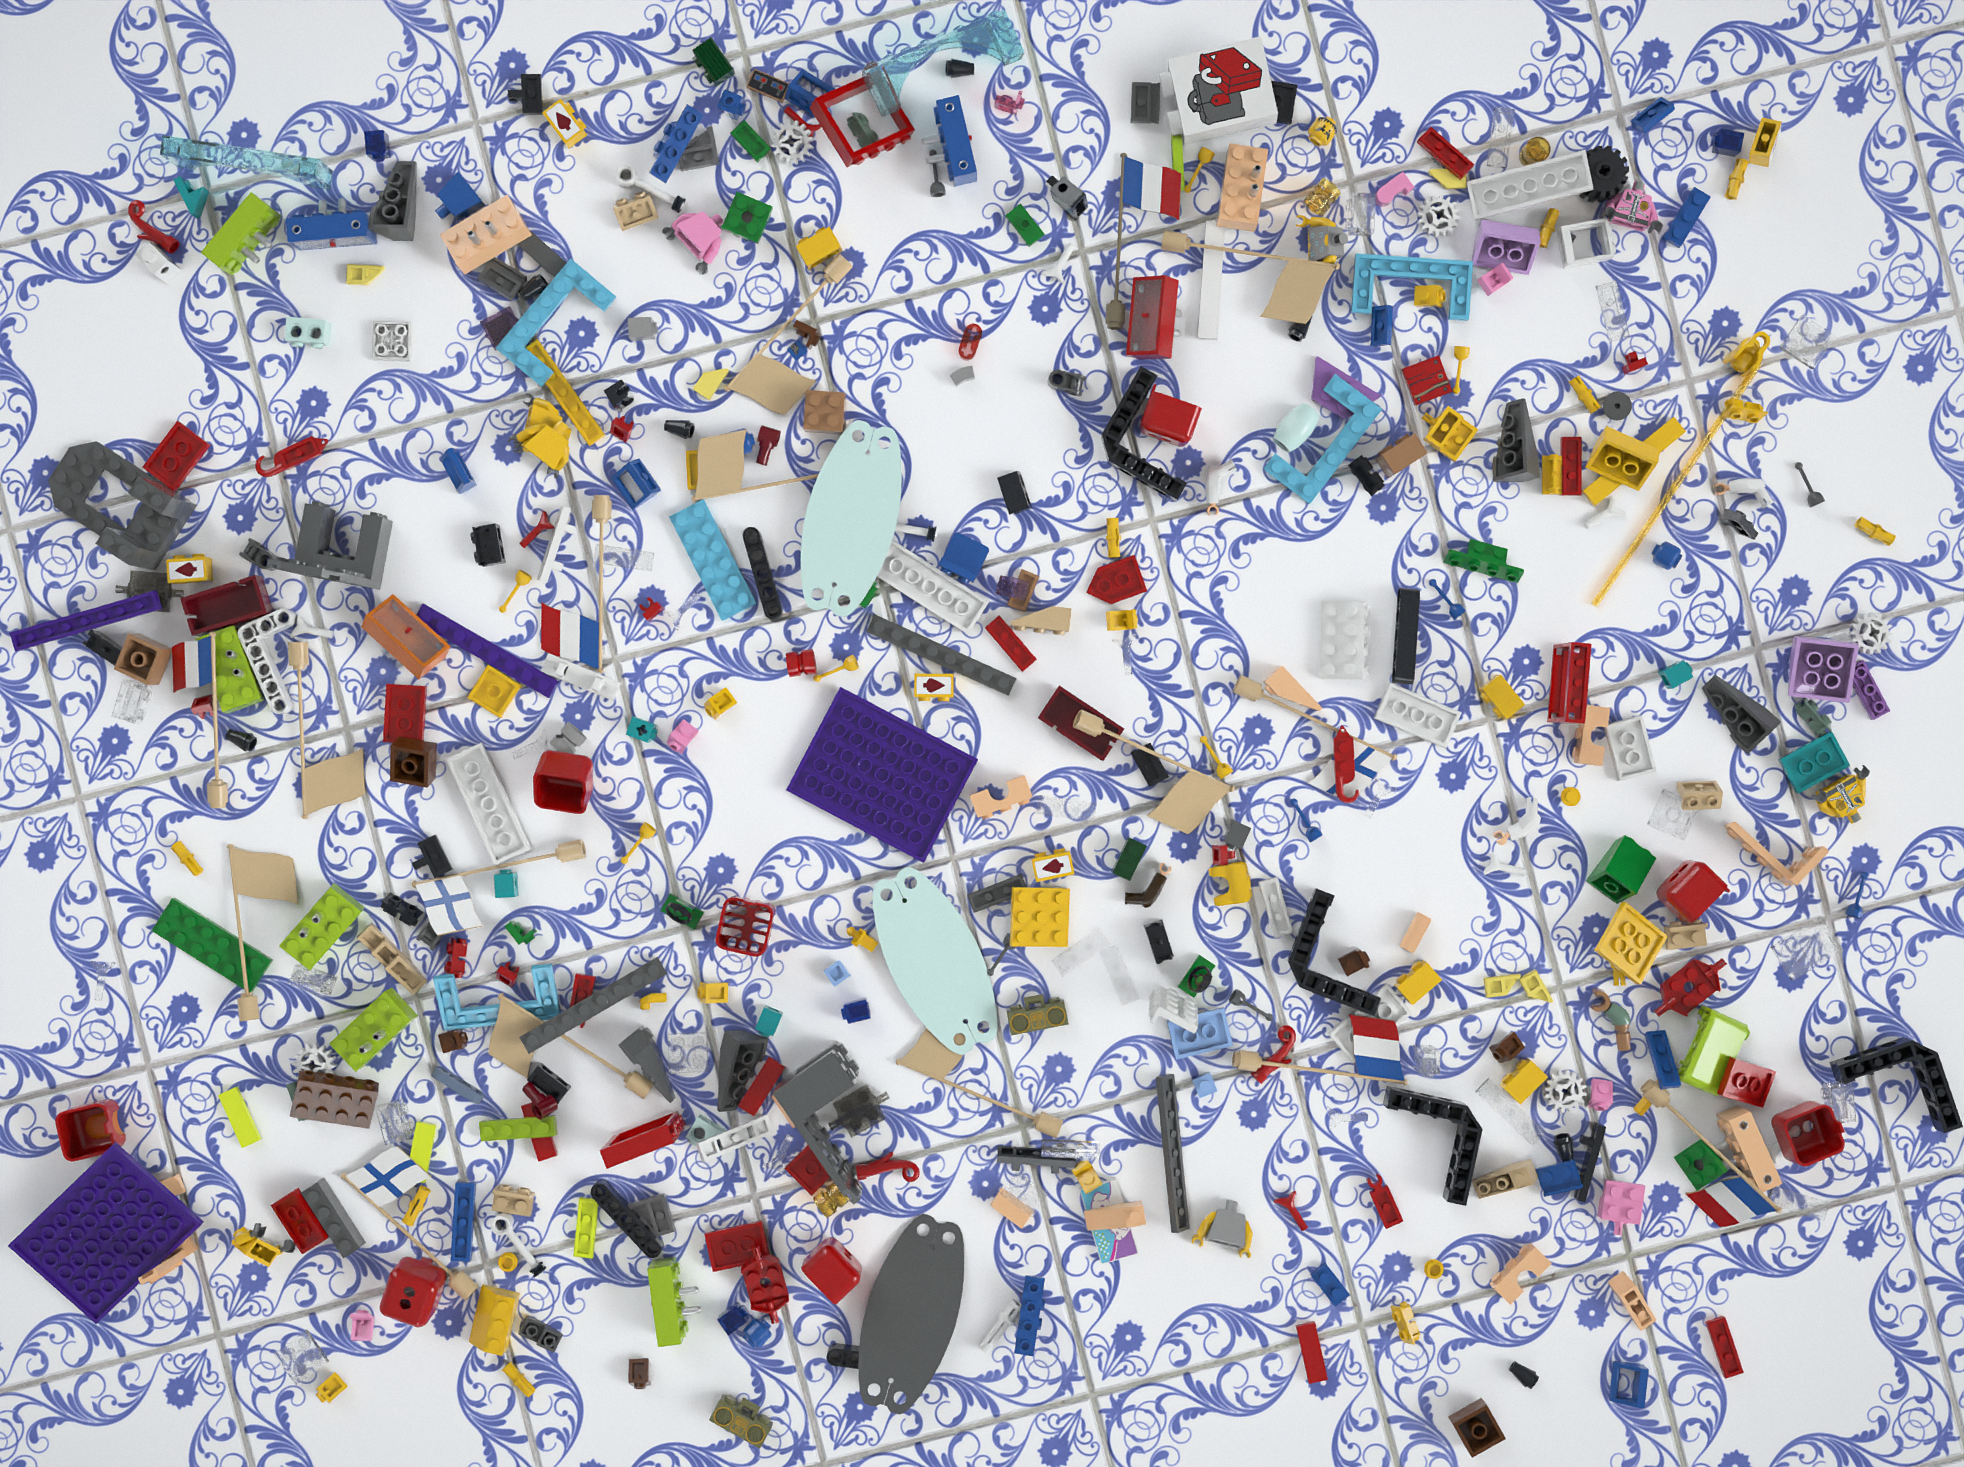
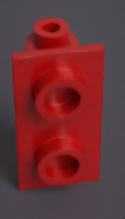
(456, 950)

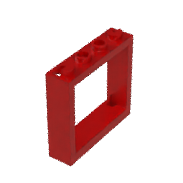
(837, 138)
(1569, 683)
(642, 1139)

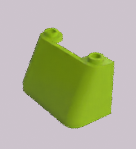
(1711, 1049)

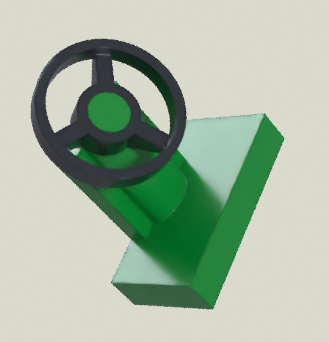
(682, 911)
(1197, 977)

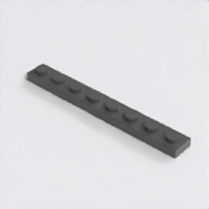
(941, 655)
(593, 1005)
(1172, 1153)

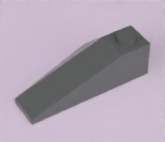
(396, 208)
(1517, 451)
(1743, 716)
(642, 1050)
(737, 1062)

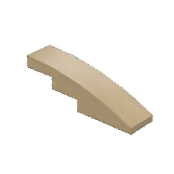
(392, 958)

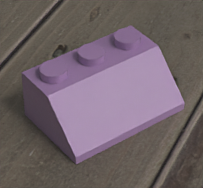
(1505, 244)

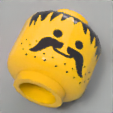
(1322, 131)

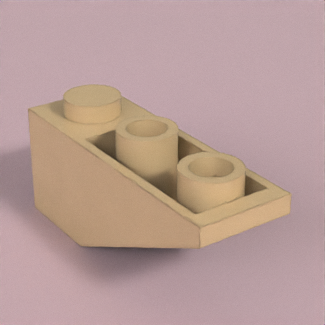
(1052, 618)
(1506, 1179)

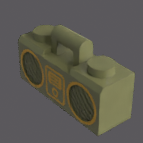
(1037, 1018)
(740, 1422)

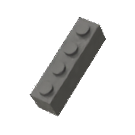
(333, 1217)

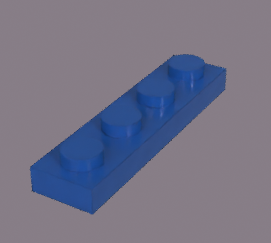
(463, 1221)

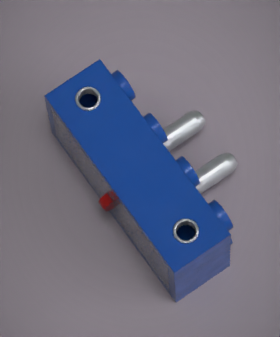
(956, 140)
(330, 231)

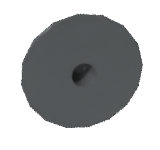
(1617, 405)

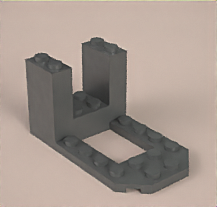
(153, 525)
(313, 545)
(808, 1091)

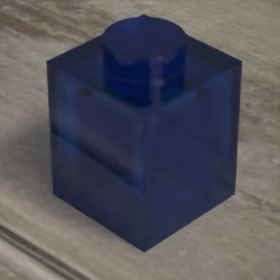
(1727, 142)
(377, 145)
(856, 1011)
(733, 1318)

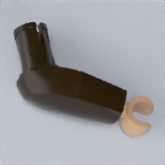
(1151, 893)

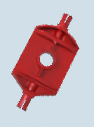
(1704, 982)
(765, 1297)

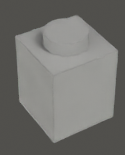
(642, 328)

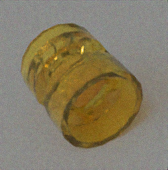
(1534, 151)
(1320, 199)
(831, 1199)

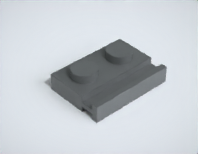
(1145, 102)
(502, 278)

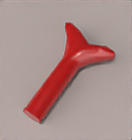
(794, 116)
(542, 525)
(1288, 1202)

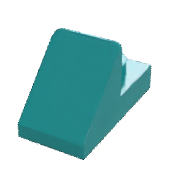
(194, 199)

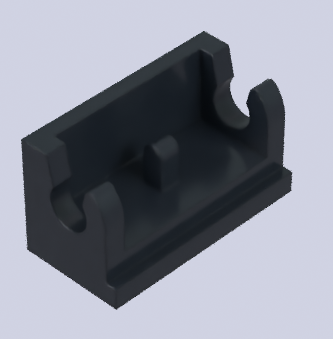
(617, 393)
(1014, 492)
(103, 646)
(1149, 765)
(1158, 941)
(549, 1082)

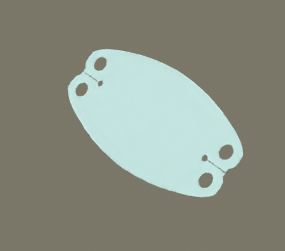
(851, 518)
(935, 960)

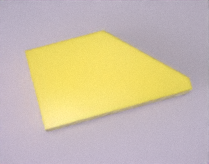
(1447, 179)
(362, 274)
(710, 382)
(1499, 985)
(1534, 986)

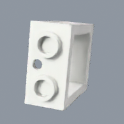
(1566, 246)

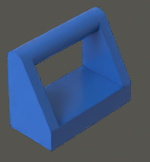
(801, 97)
(457, 470)
(643, 480)
(1639, 1384)

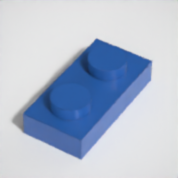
(1652, 115)
(1381, 325)
(1330, 1284)

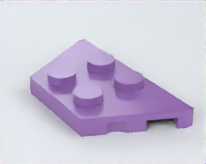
(1322, 375)

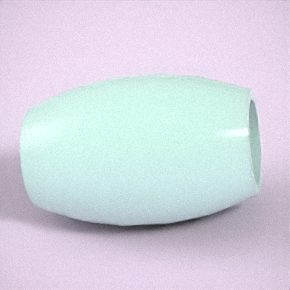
(1296, 427)

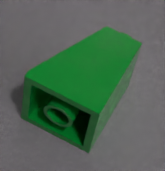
(1622, 870)

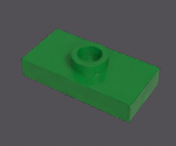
(750, 141)
(1024, 225)

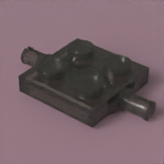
(144, 582)
(859, 1110)

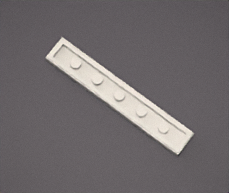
(1210, 282)

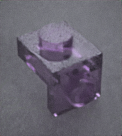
(1012, 587)

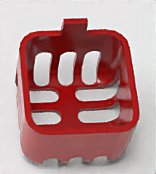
(747, 929)

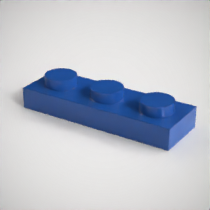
(1686, 217)
(1662, 1059)

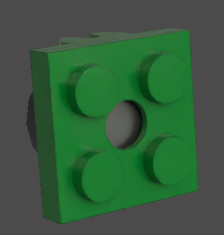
(747, 218)
(1700, 1164)

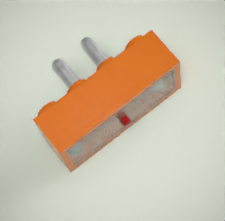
(405, 637)

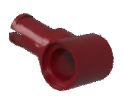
(768, 439)
(541, 1104)

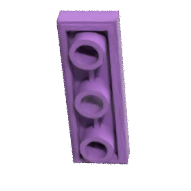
(1873, 701)

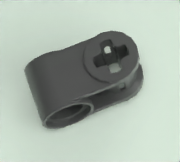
(1068, 382)
(257, 554)
(429, 936)

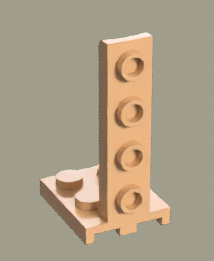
(1789, 876)
(170, 1263)

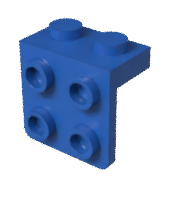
(963, 558)

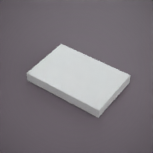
(1630, 748)

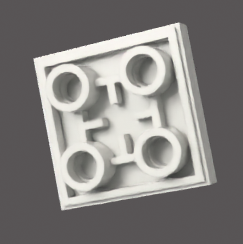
(392, 341)

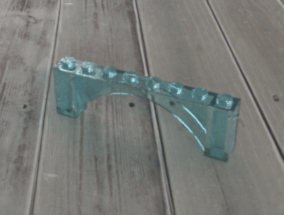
(989, 35)
(195, 153)

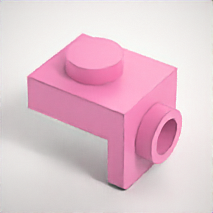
(1495, 279)
(682, 736)
(1601, 1094)
(362, 1326)

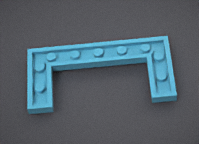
(1370, 265)
(543, 307)
(1364, 414)
(455, 1017)

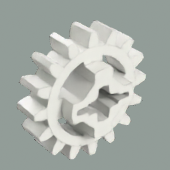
(783, 143)
(1431, 214)
(1866, 626)
(315, 1056)
(1568, 1084)

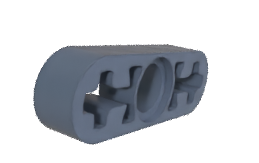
(457, 1084)

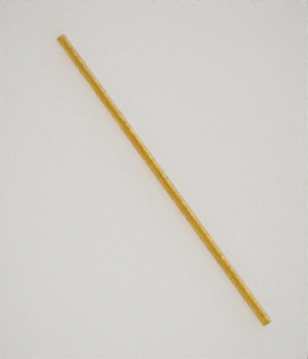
(1670, 493)

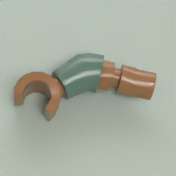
(1619, 1017)

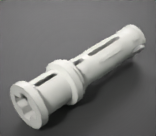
(1009, 1320)

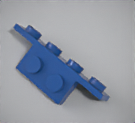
(674, 142)
(1029, 1315)

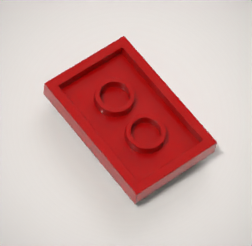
(176, 456)
(404, 712)
(1746, 1082)
(299, 1221)
(732, 1245)

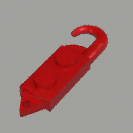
(293, 456)
(1344, 764)

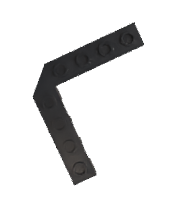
(1120, 457)
(1317, 982)
(1927, 1069)
(1466, 1138)

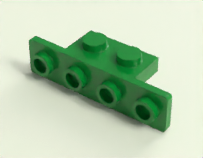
(1484, 559)

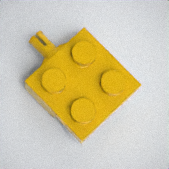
(1449, 433)

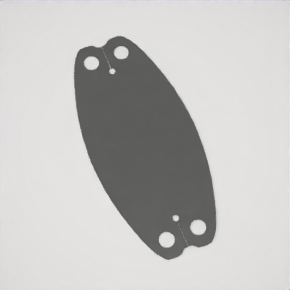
(911, 1314)

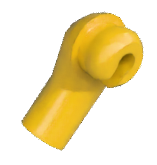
(652, 998)

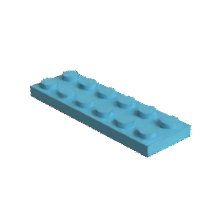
(712, 560)

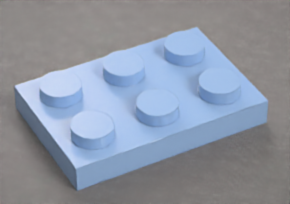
(1211, 1035)

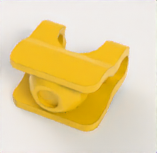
(1748, 354)
(1238, 880)

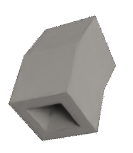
(962, 375)

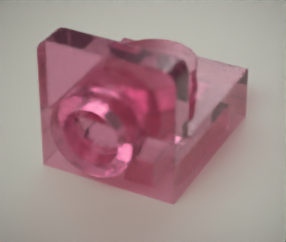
(1009, 105)

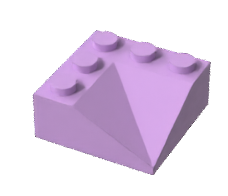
(1822, 668)

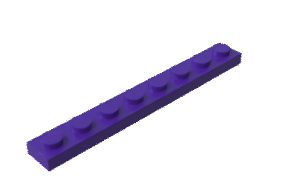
(85, 620)
(487, 651)

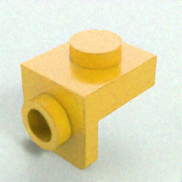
(1429, 296)
(1121, 620)

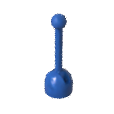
(1455, 609)
(1312, 832)
(1855, 910)

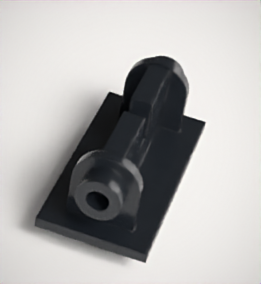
(1371, 482)
(394, 904)

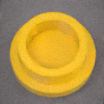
(1570, 796)
(507, 1262)
(1433, 1268)

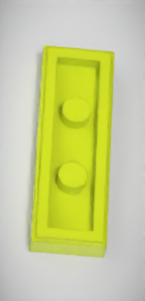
(239, 1117)
(423, 1144)
(586, 1228)

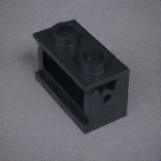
(488, 545)

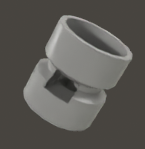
(569, 739)

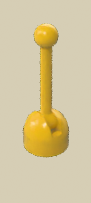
(1204, 156)
(1460, 354)
(522, 579)
(849, 664)
(1222, 769)
(646, 832)

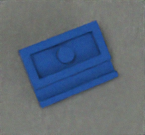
(1559, 1177)

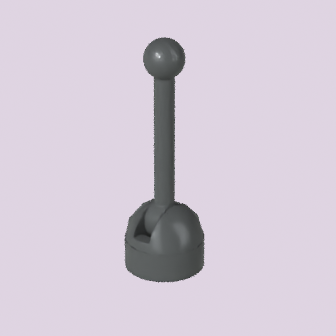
(937, 188)
(1813, 498)
(1006, 942)
(1238, 998)

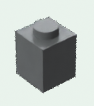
(1236, 835)

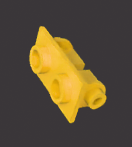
(1750, 412)
(1552, 475)
(1407, 1331)

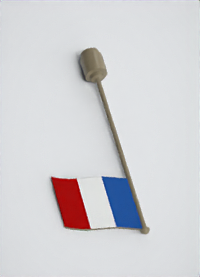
(1147, 189)

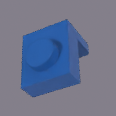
(732, 104)

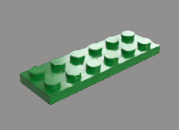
(210, 944)

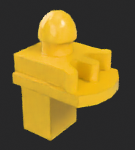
(860, 937)

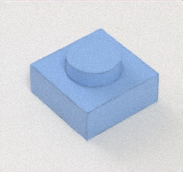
(836, 973)
(1204, 1085)

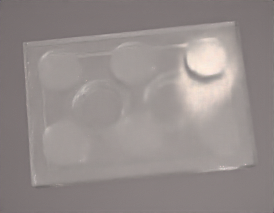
(1806, 948)

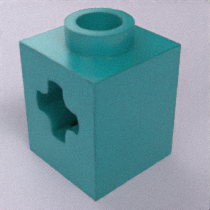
(1676, 674)
(636, 723)
(506, 884)
(768, 1021)

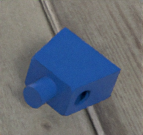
(458, 198)

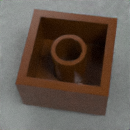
(413, 761)
(1476, 1427)

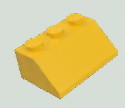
(1623, 458)
(494, 1319)

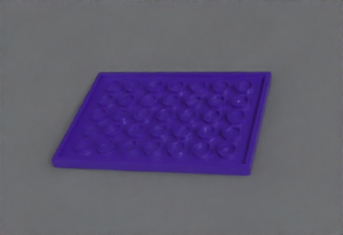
(882, 774)
(105, 1233)

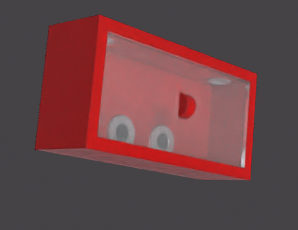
(1153, 317)

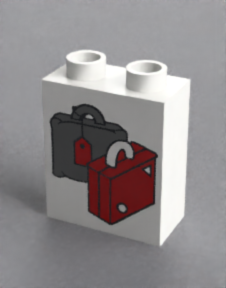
(1219, 91)

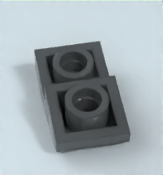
(541, 1333)

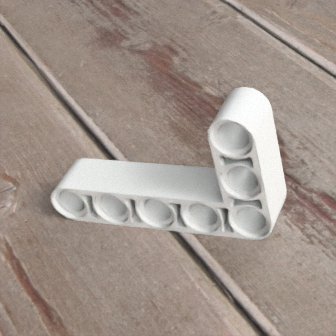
(266, 658)

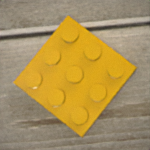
(1039, 917)
(1631, 943)

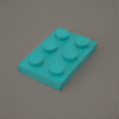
(1814, 762)

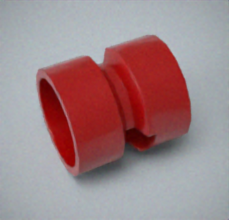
(801, 663)

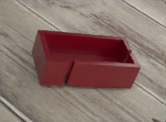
(227, 605)
(1061, 712)

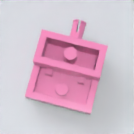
(1621, 1203)

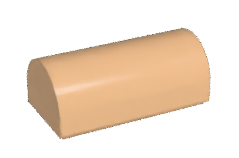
(1415, 932)

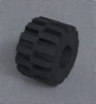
(1615, 173)

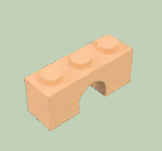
(1586, 751)
(1018, 793)
(1506, 1281)

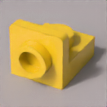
(719, 703)
(713, 992)
(1086, 1176)
(330, 1388)

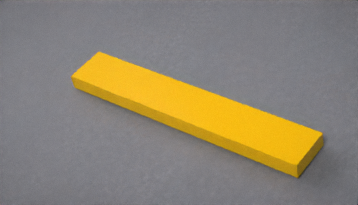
(567, 397)
(1659, 439)

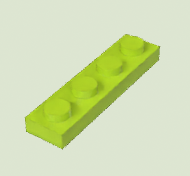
(517, 1128)

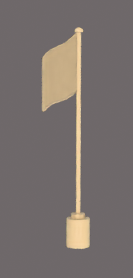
(1295, 290)
(770, 380)
(722, 467)
(333, 779)
(1188, 798)
(261, 878)
(508, 1048)
(936, 1061)

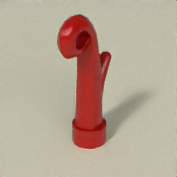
(151, 234)
(1265, 1070)
(883, 1165)

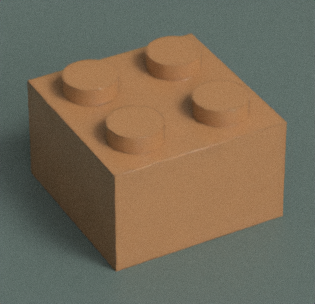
(824, 412)
(1396, 458)
(143, 659)

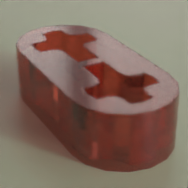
(974, 344)

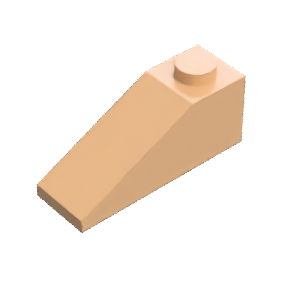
(1285, 686)
(1115, 1216)
(1632, 1300)

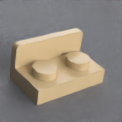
(635, 210)
(1700, 795)
(1685, 935)
(512, 1200)

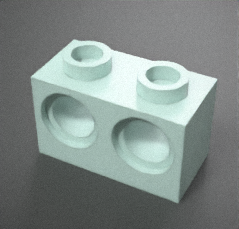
(308, 328)
(710, 1128)

